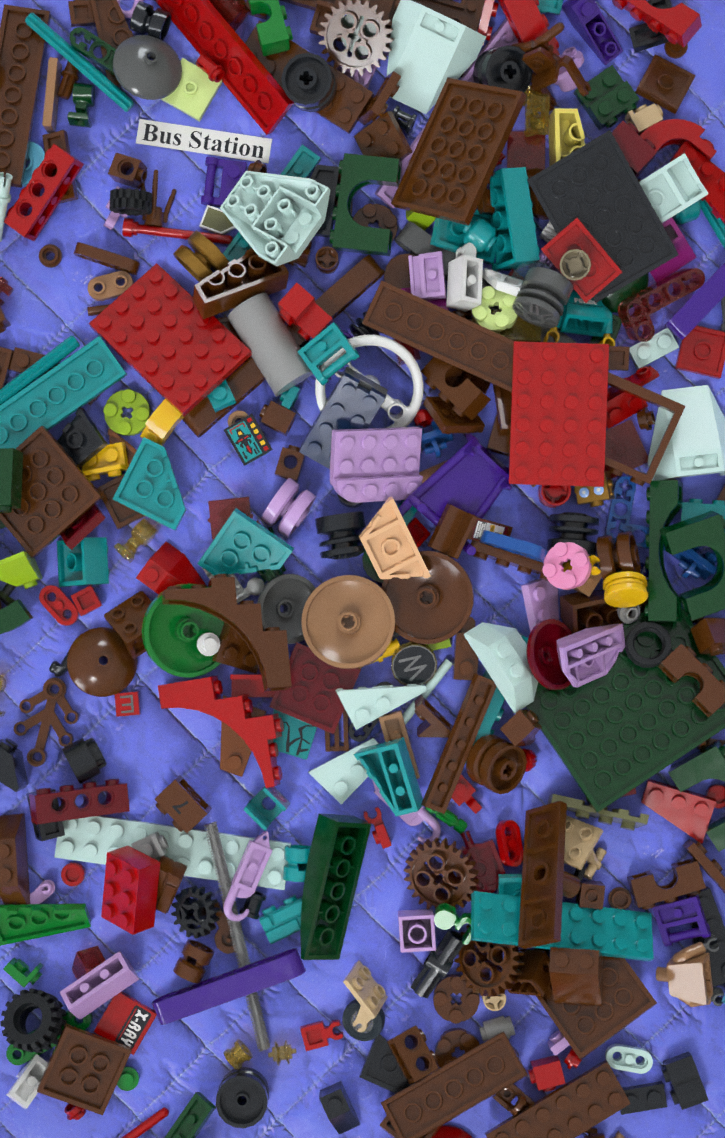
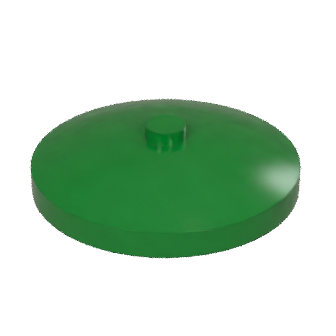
(172, 637)

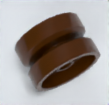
(618, 554)
(496, 764)

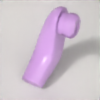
(42, 892)

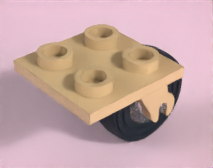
(364, 1015)

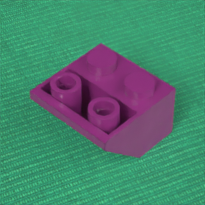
(683, 248)

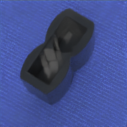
(684, 1080)

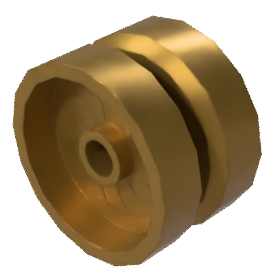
(205, 257)

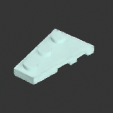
(342, 774)

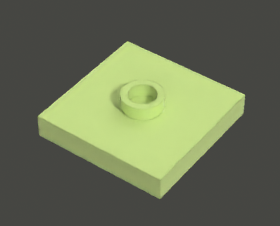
(193, 92)

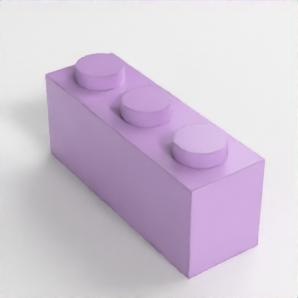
(99, 985)

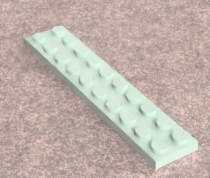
(94, 836)

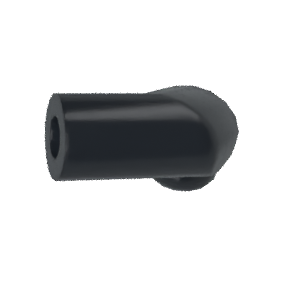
(59, 669)

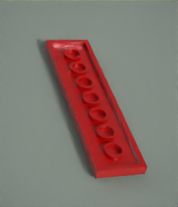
(243, 71)

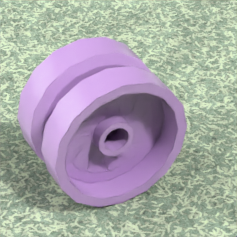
(291, 509)

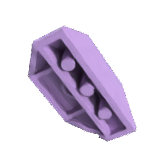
(590, 652)

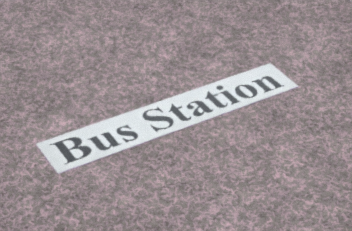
(203, 141)

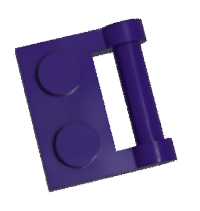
(231, 175)
(680, 913)

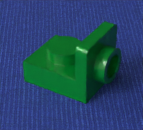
(19, 971)

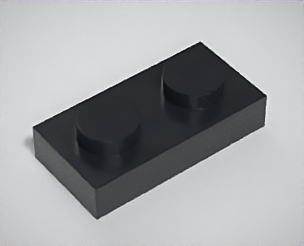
(645, 1097)

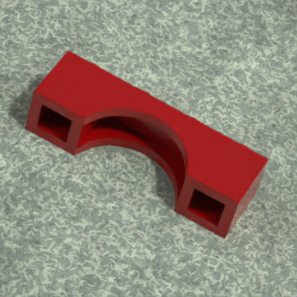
(676, 23)

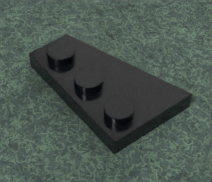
(329, 177)
(383, 1067)

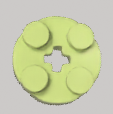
(501, 320)

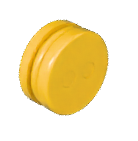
(625, 589)

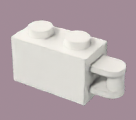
(465, 279)

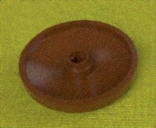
(433, 606)

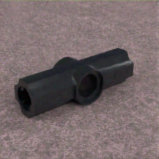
(438, 964)

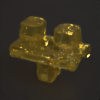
(535, 122)

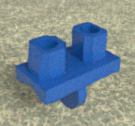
(434, 440)
(696, 564)

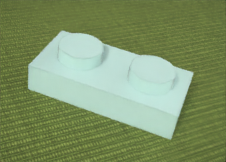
(659, 346)

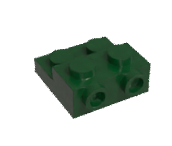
(608, 98)

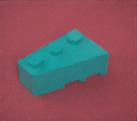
(393, 774)

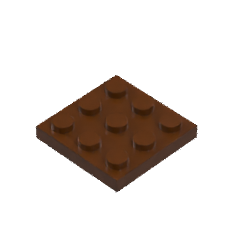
(84, 1069)

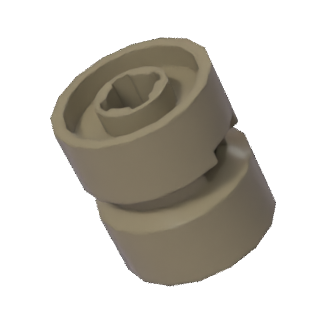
(575, 264)

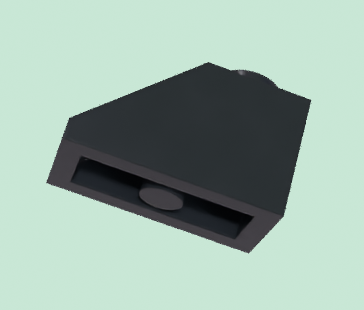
(338, 1108)

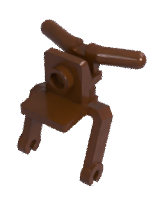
(547, 64)

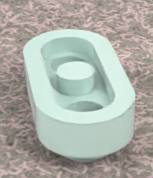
(628, 1057)

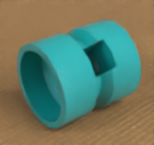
(295, 855)

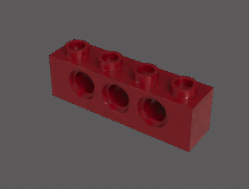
(115, 802)

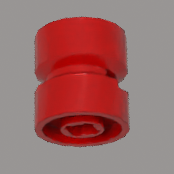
(553, 496)

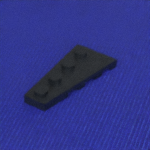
(81, 438)
(717, 928)

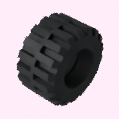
(16, 1017)

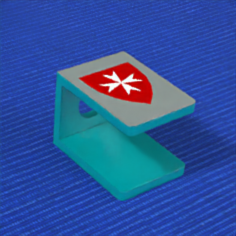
(261, 815)

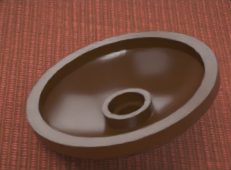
(91, 675)

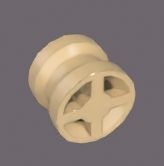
(494, 1003)

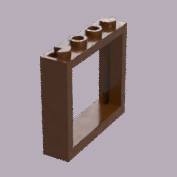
(657, 400)

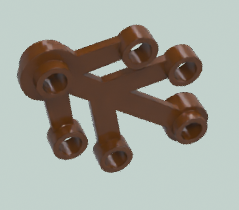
(47, 718)

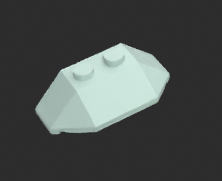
(505, 659)

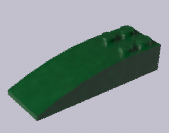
(331, 884)

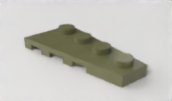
(604, 816)

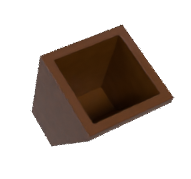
(576, 976)

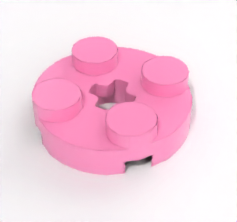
(570, 578)

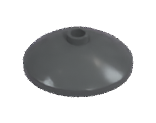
(147, 77)
(292, 593)

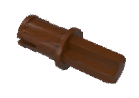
(70, 75)

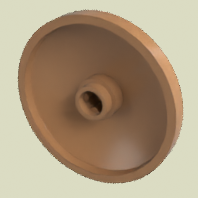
(348, 622)

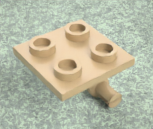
(579, 846)

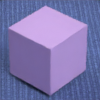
(416, 930)

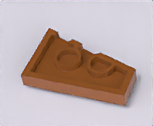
(234, 750)

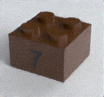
(182, 804)

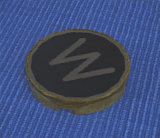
(413, 663)

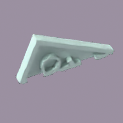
(368, 704)

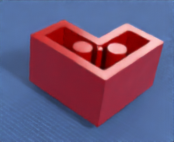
(300, 309)

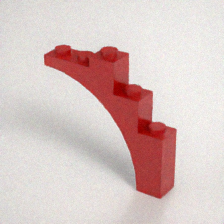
(234, 711)

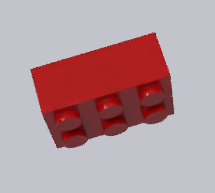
(130, 889)

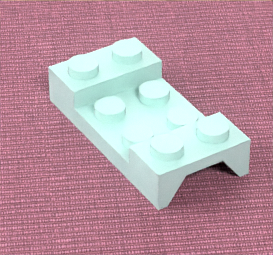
(673, 188)

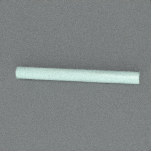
(439, 674)

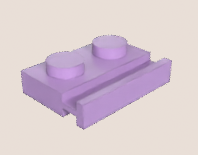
(427, 276)

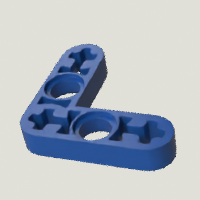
(626, 526)
(514, 545)

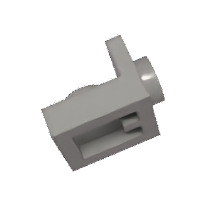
(152, 845)

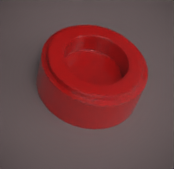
(718, 792)
(73, 874)

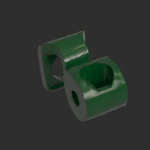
(83, 98)

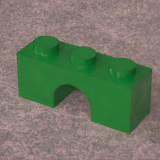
(273, 33)

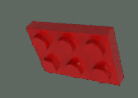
(602, 268)

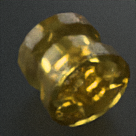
(238, 1054)

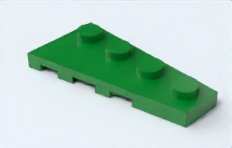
(40, 920)

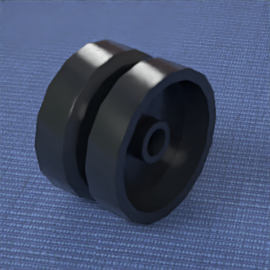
(503, 68)
(316, 71)
(229, 1101)

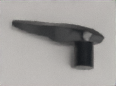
(5, 593)

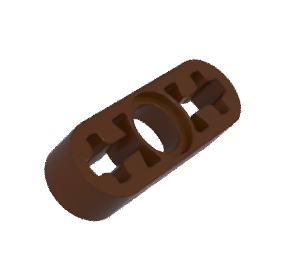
(106, 258)

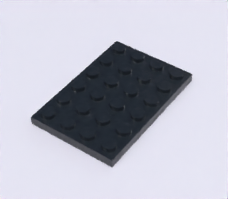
(610, 203)

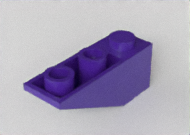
(593, 28)

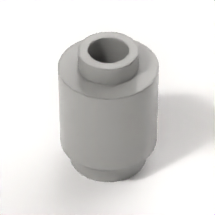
(495, 1026)

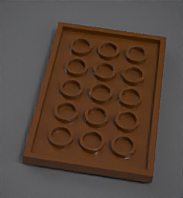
(458, 150)

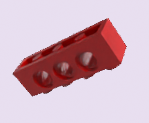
(55, 188)

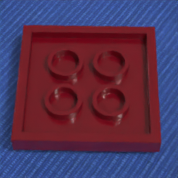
(313, 689)

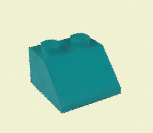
(84, 563)

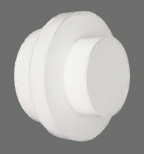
(208, 644)

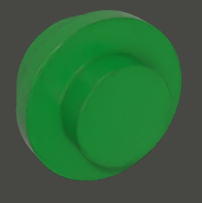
(128, 1079)

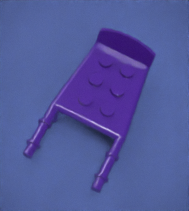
(467, 481)

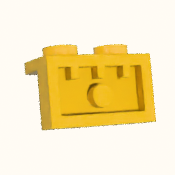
(109, 461)

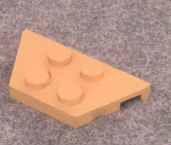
(391, 545)

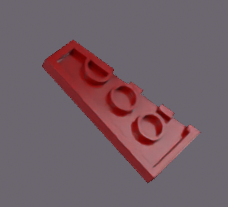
(709, 175)

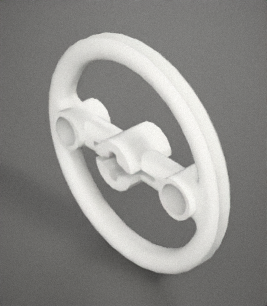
(408, 413)

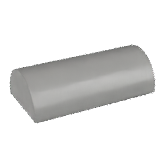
(270, 343)

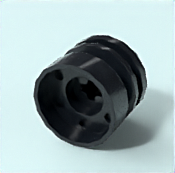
(574, 529)
(341, 534)

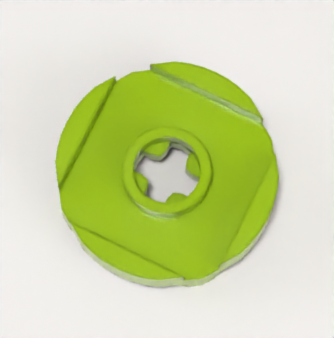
(114, 409)

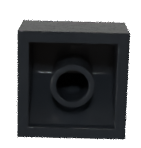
(12, 766)

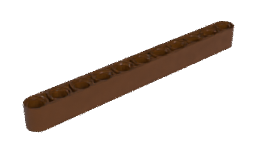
(249, 377)

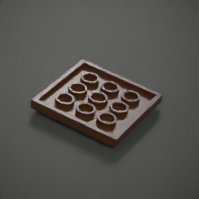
(52, 493)
(592, 1025)

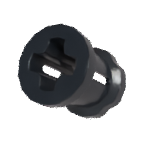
(411, 119)
(253, 903)

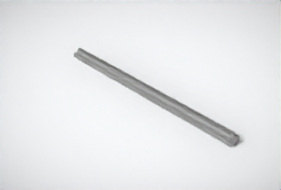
(223, 874)

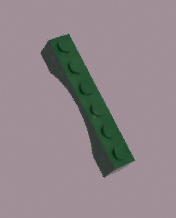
(665, 502)

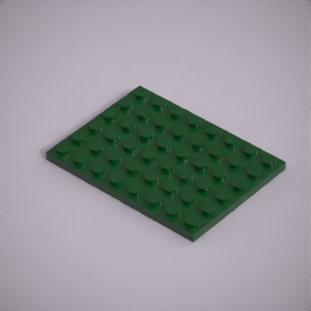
(630, 720)

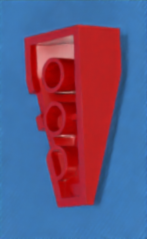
(167, 569)

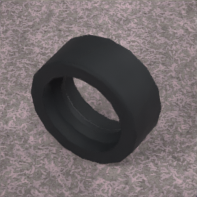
(653, 627)

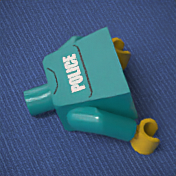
(584, 319)

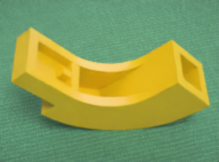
(162, 423)

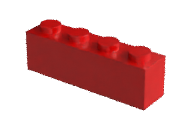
(526, 20)

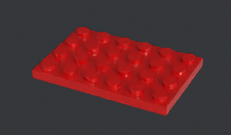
(169, 341)
(558, 414)

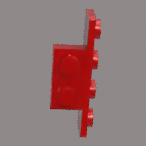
(623, 405)

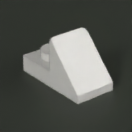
(28, 1079)

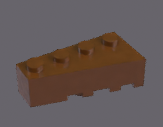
(237, 283)

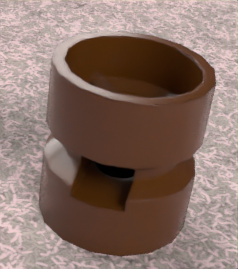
(189, 968)

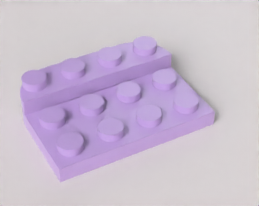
(375, 463)

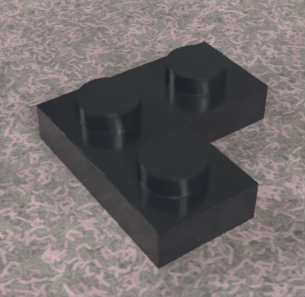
(643, 36)

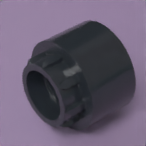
(84, 759)

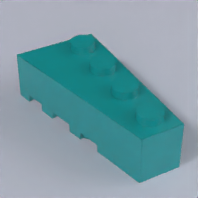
(512, 219)

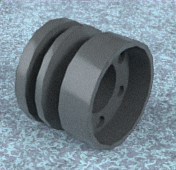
(542, 297)

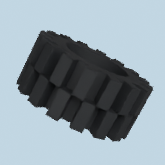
(130, 202)

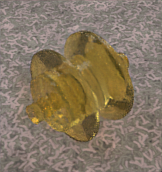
(282, 1053)

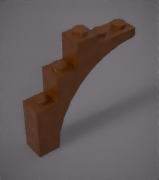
(220, 600)

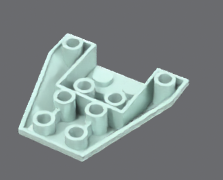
(428, 52)
(277, 213)
(697, 440)

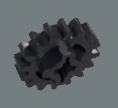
(195, 911)

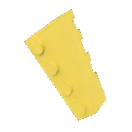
(564, 133)

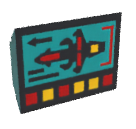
(248, 439)

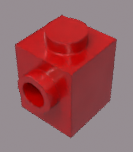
(546, 1073)

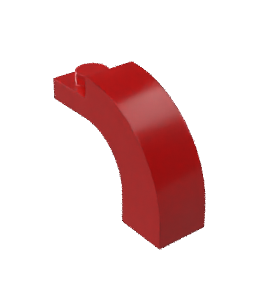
(675, 133)

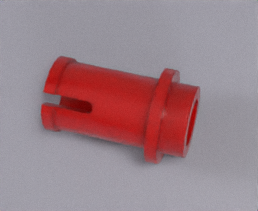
(214, 71)

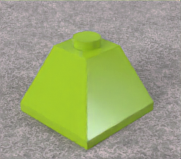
(20, 570)

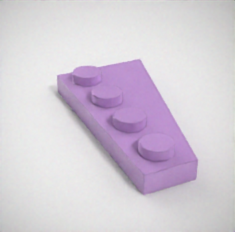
(540, 601)

